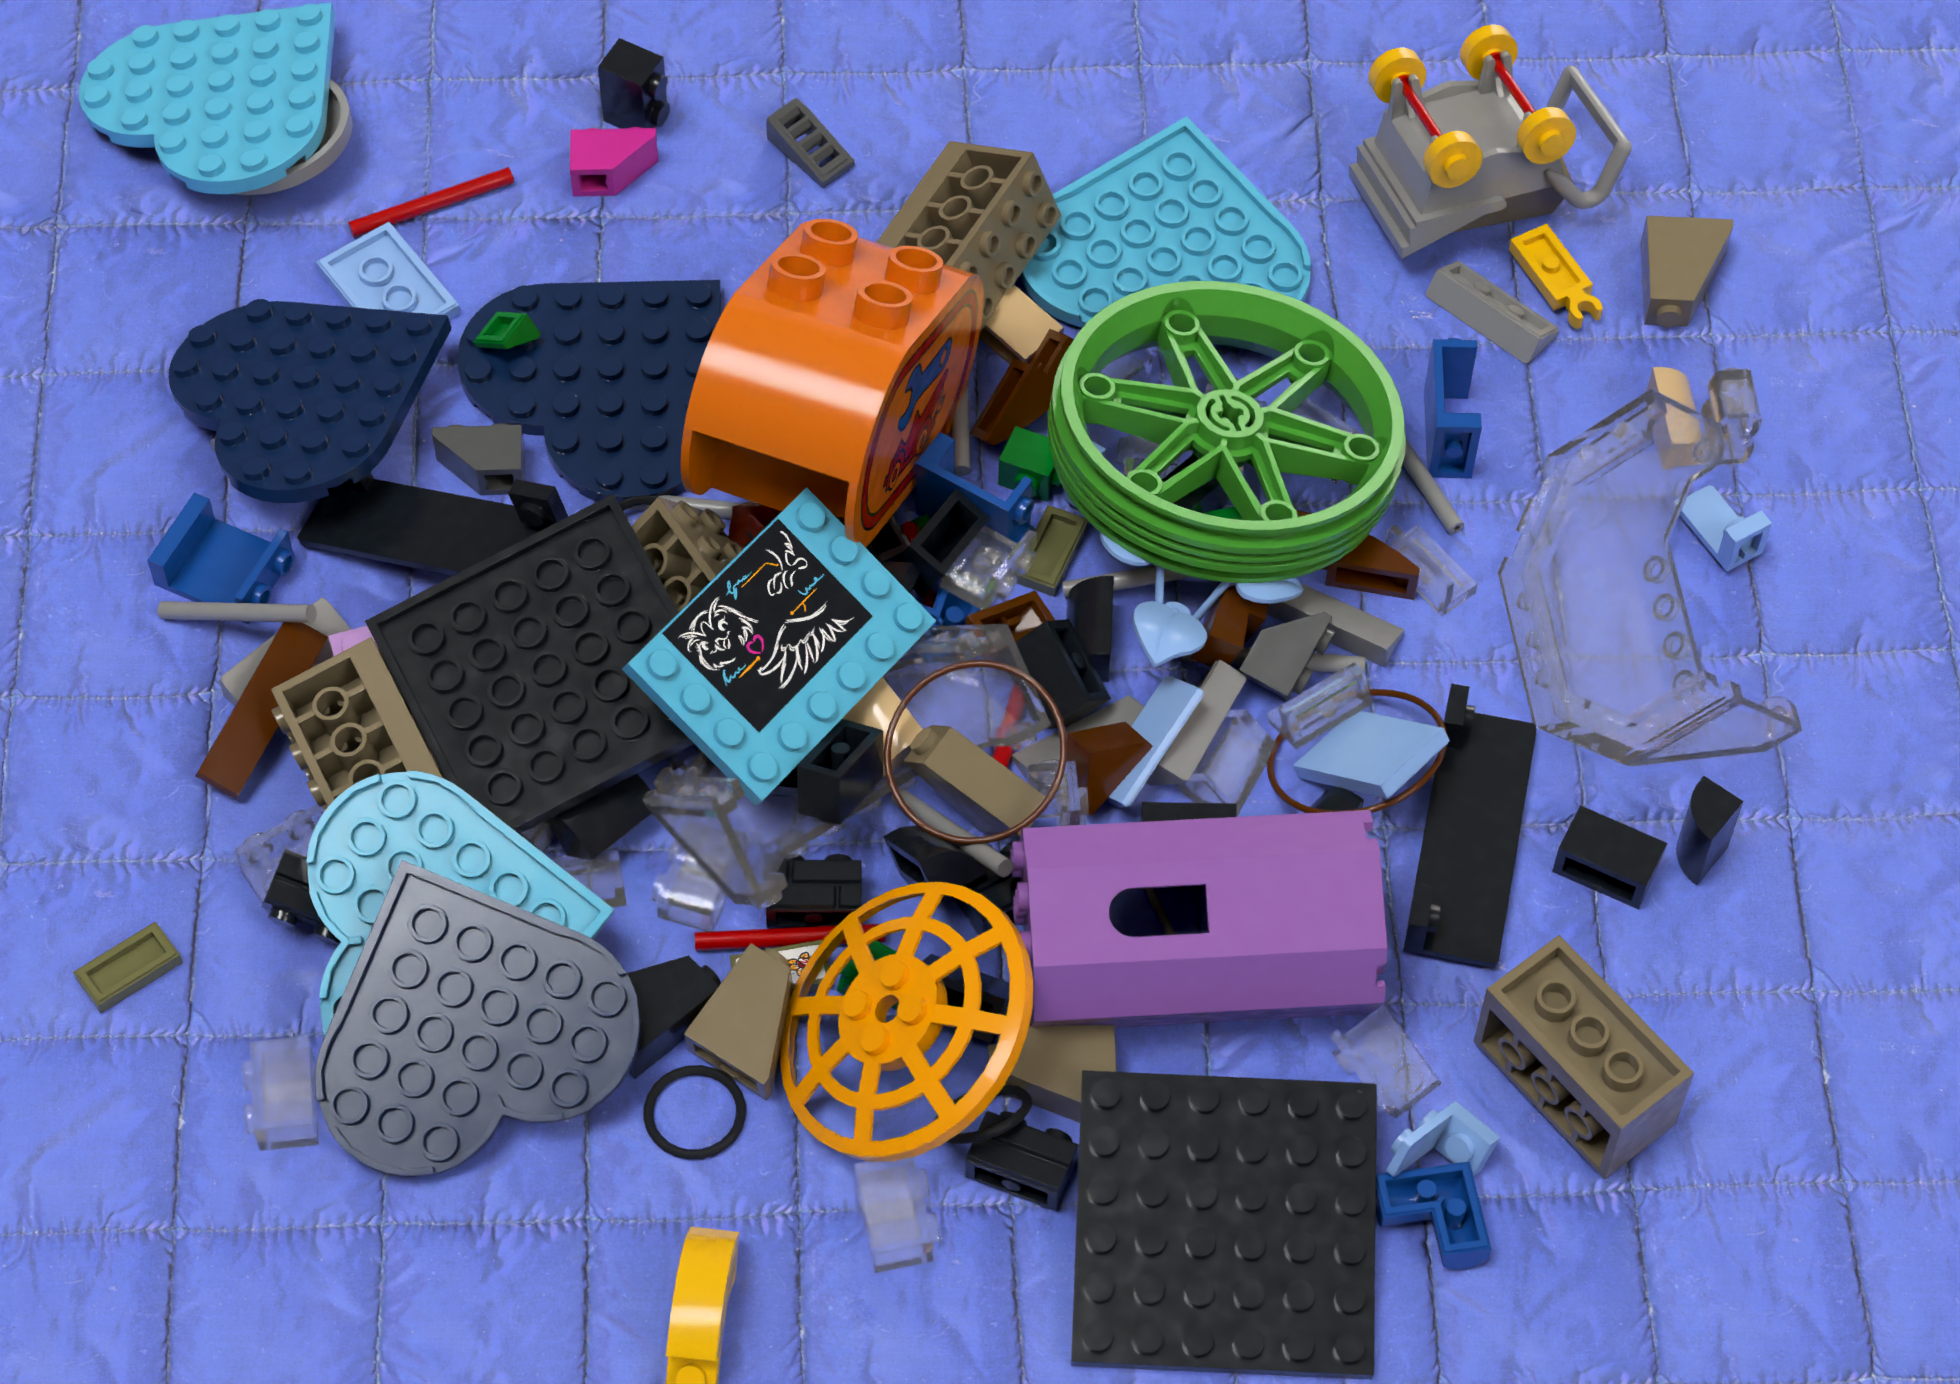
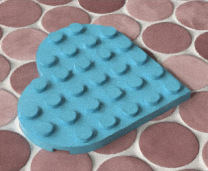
(218, 95)
(1162, 218)
(442, 831)

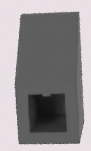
(482, 455)
(1283, 653)

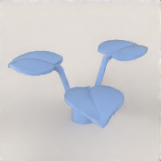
(1169, 629)

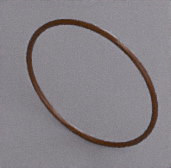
(1059, 775)
(1377, 807)

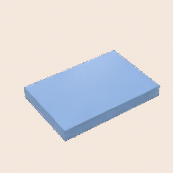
(385, 275)
(1371, 753)

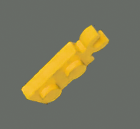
(1555, 273)

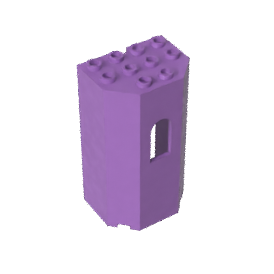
(1286, 907)

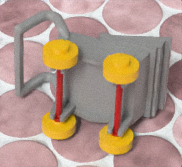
(1470, 142)

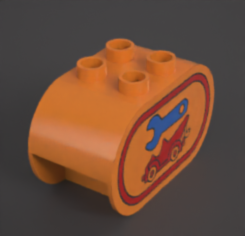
(832, 375)

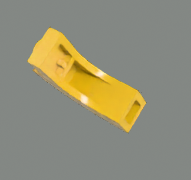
(700, 1305)

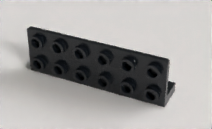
(426, 525)
(1471, 836)

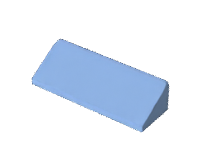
(1159, 725)

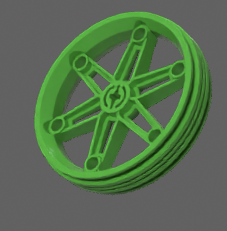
(1226, 431)

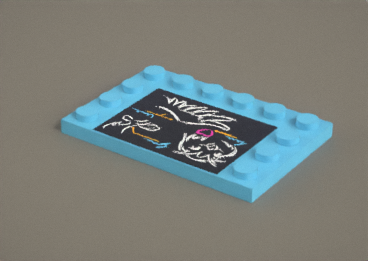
(779, 646)

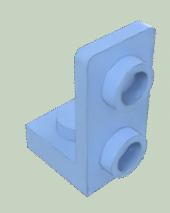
(1719, 528)
(1452, 1133)

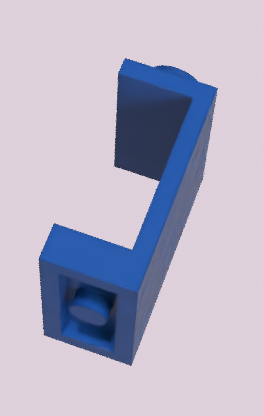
(1450, 436)
(938, 480)
(216, 560)

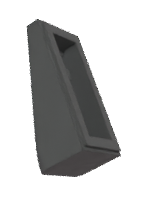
(794, 121)

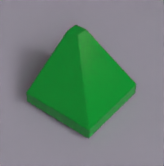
(507, 331)

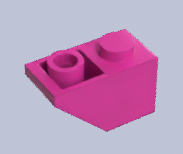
(610, 159)

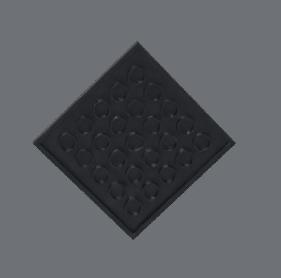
(524, 667)
(1225, 1225)

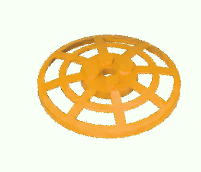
(918, 1022)

